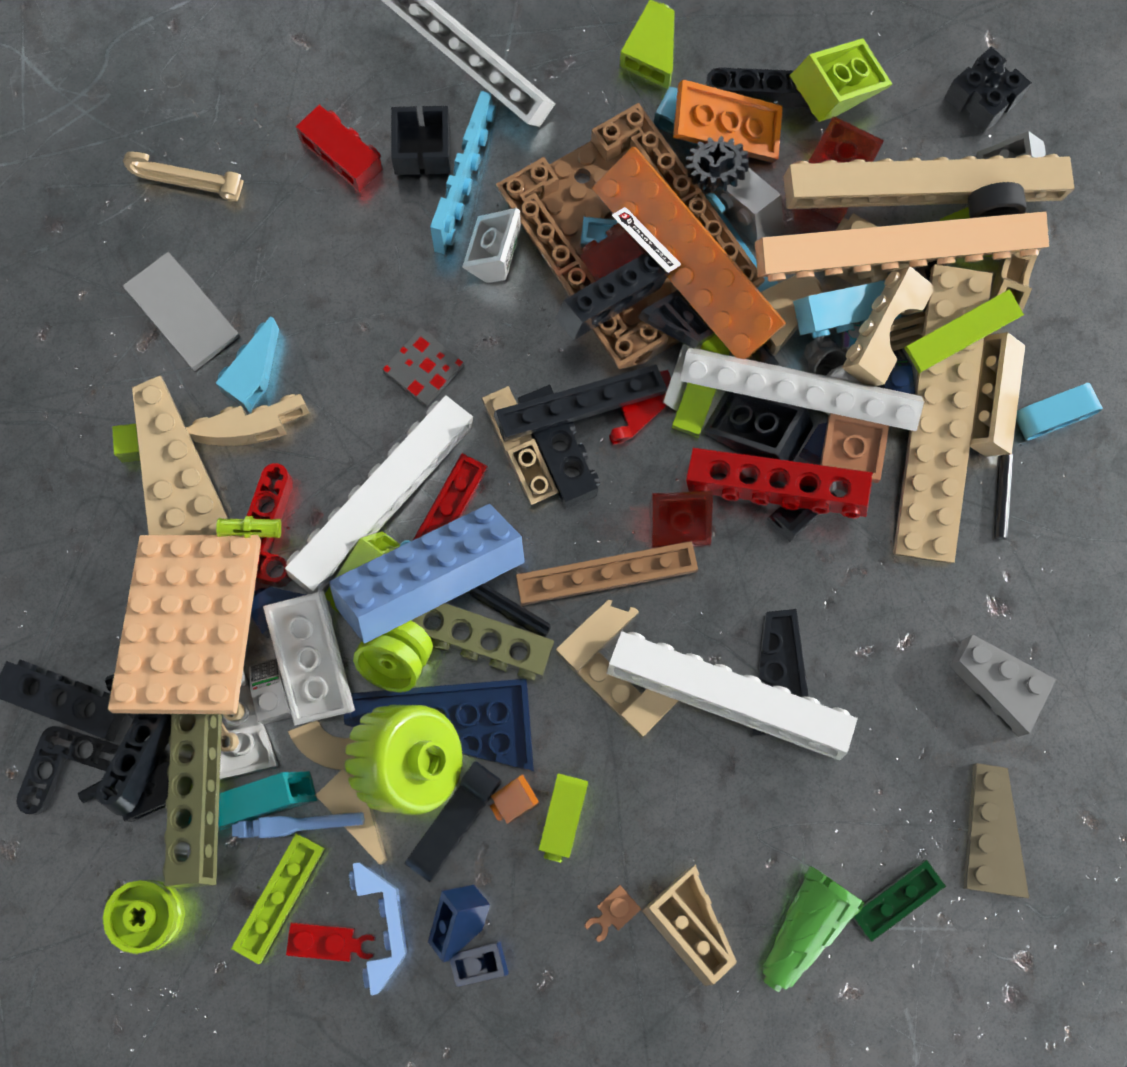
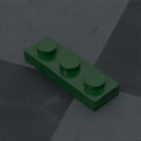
(898, 900)

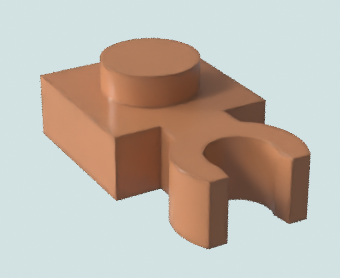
(616, 910)

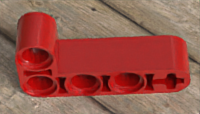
(263, 494)

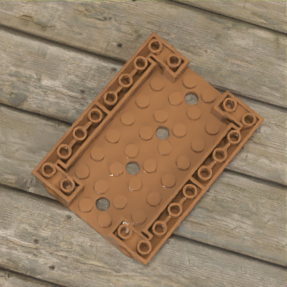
(554, 211)

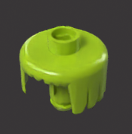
(404, 759)

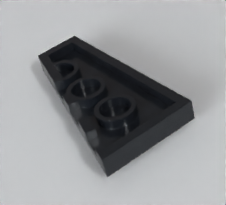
(782, 655)

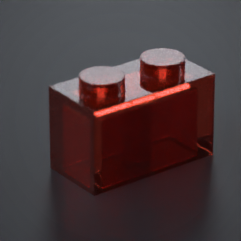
(610, 252)

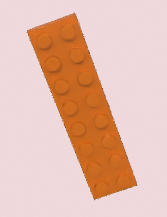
(706, 271)

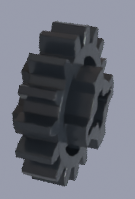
(717, 164)

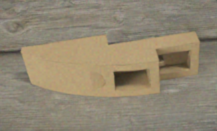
(237, 428)
(522, 452)

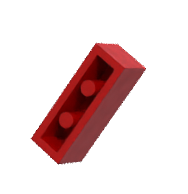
(340, 147)

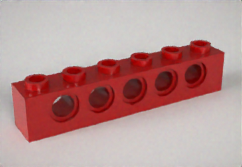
(795, 475)

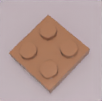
(855, 445)

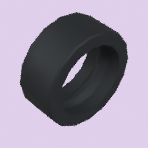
(997, 200)

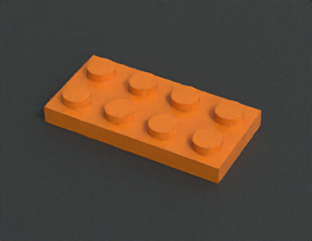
(715, 113)

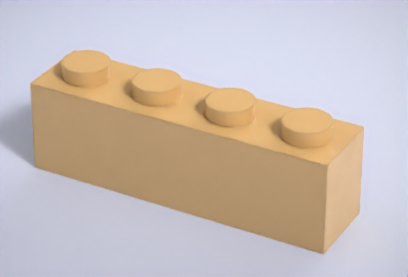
(997, 395)

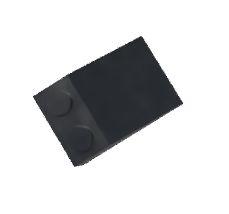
(759, 426)

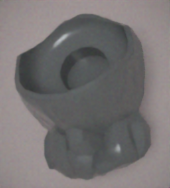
(824, 355)

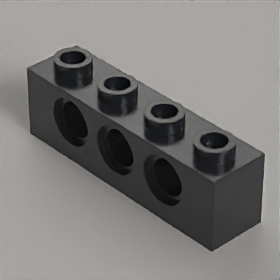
(611, 295)
(570, 489)
(14, 690)

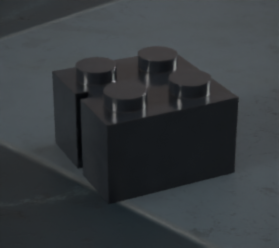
(420, 146)

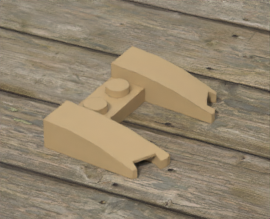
(583, 656)

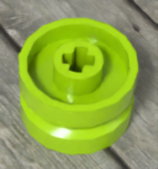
(395, 657)
(125, 921)

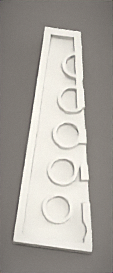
(254, 747)

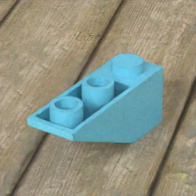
(250, 372)

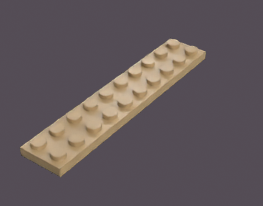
(941, 445)

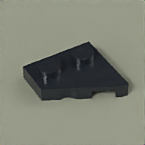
(677, 319)

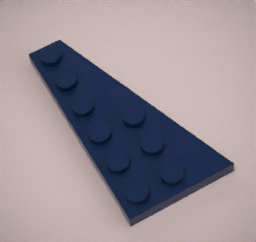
(487, 716)

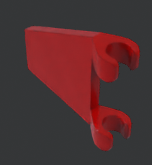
(639, 414)

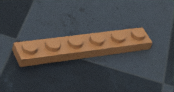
(606, 573)

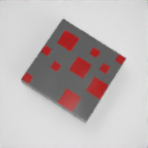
(423, 367)

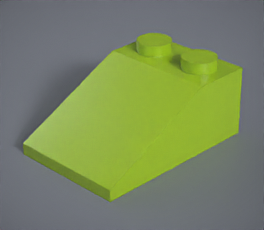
(839, 78)

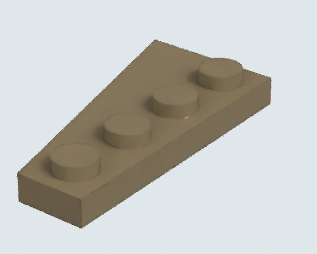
(993, 840)

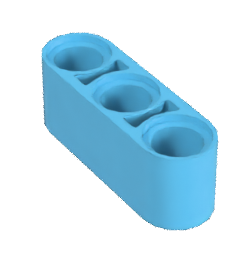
(1058, 411)

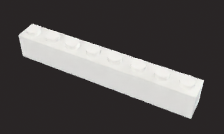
(475, 58)
(802, 389)
(380, 495)
(732, 695)

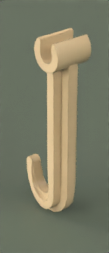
(227, 186)

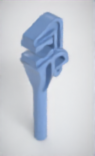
(285, 826)

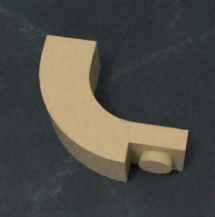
(1014, 275)

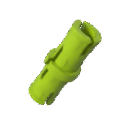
(249, 526)

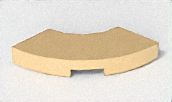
(320, 745)

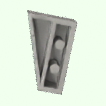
(753, 207)
(1004, 682)

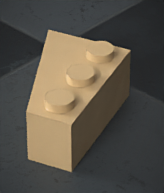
(691, 928)

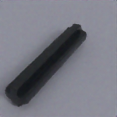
(511, 610)

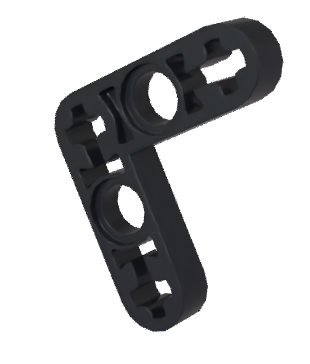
(57, 758)

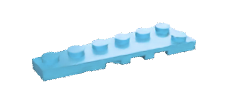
(457, 186)

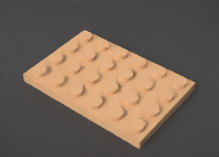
(186, 625)

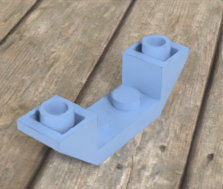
(380, 970)

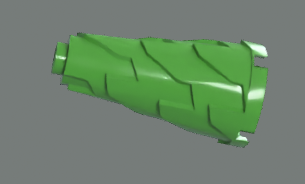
(811, 924)

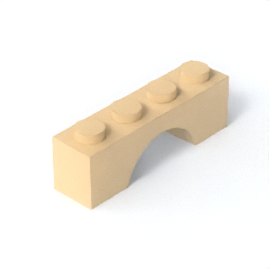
(871, 356)

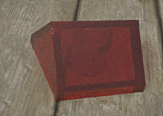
(681, 518)

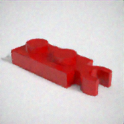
(326, 942)

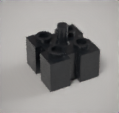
(987, 89)

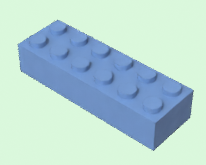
(427, 572)

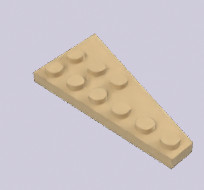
(173, 476)

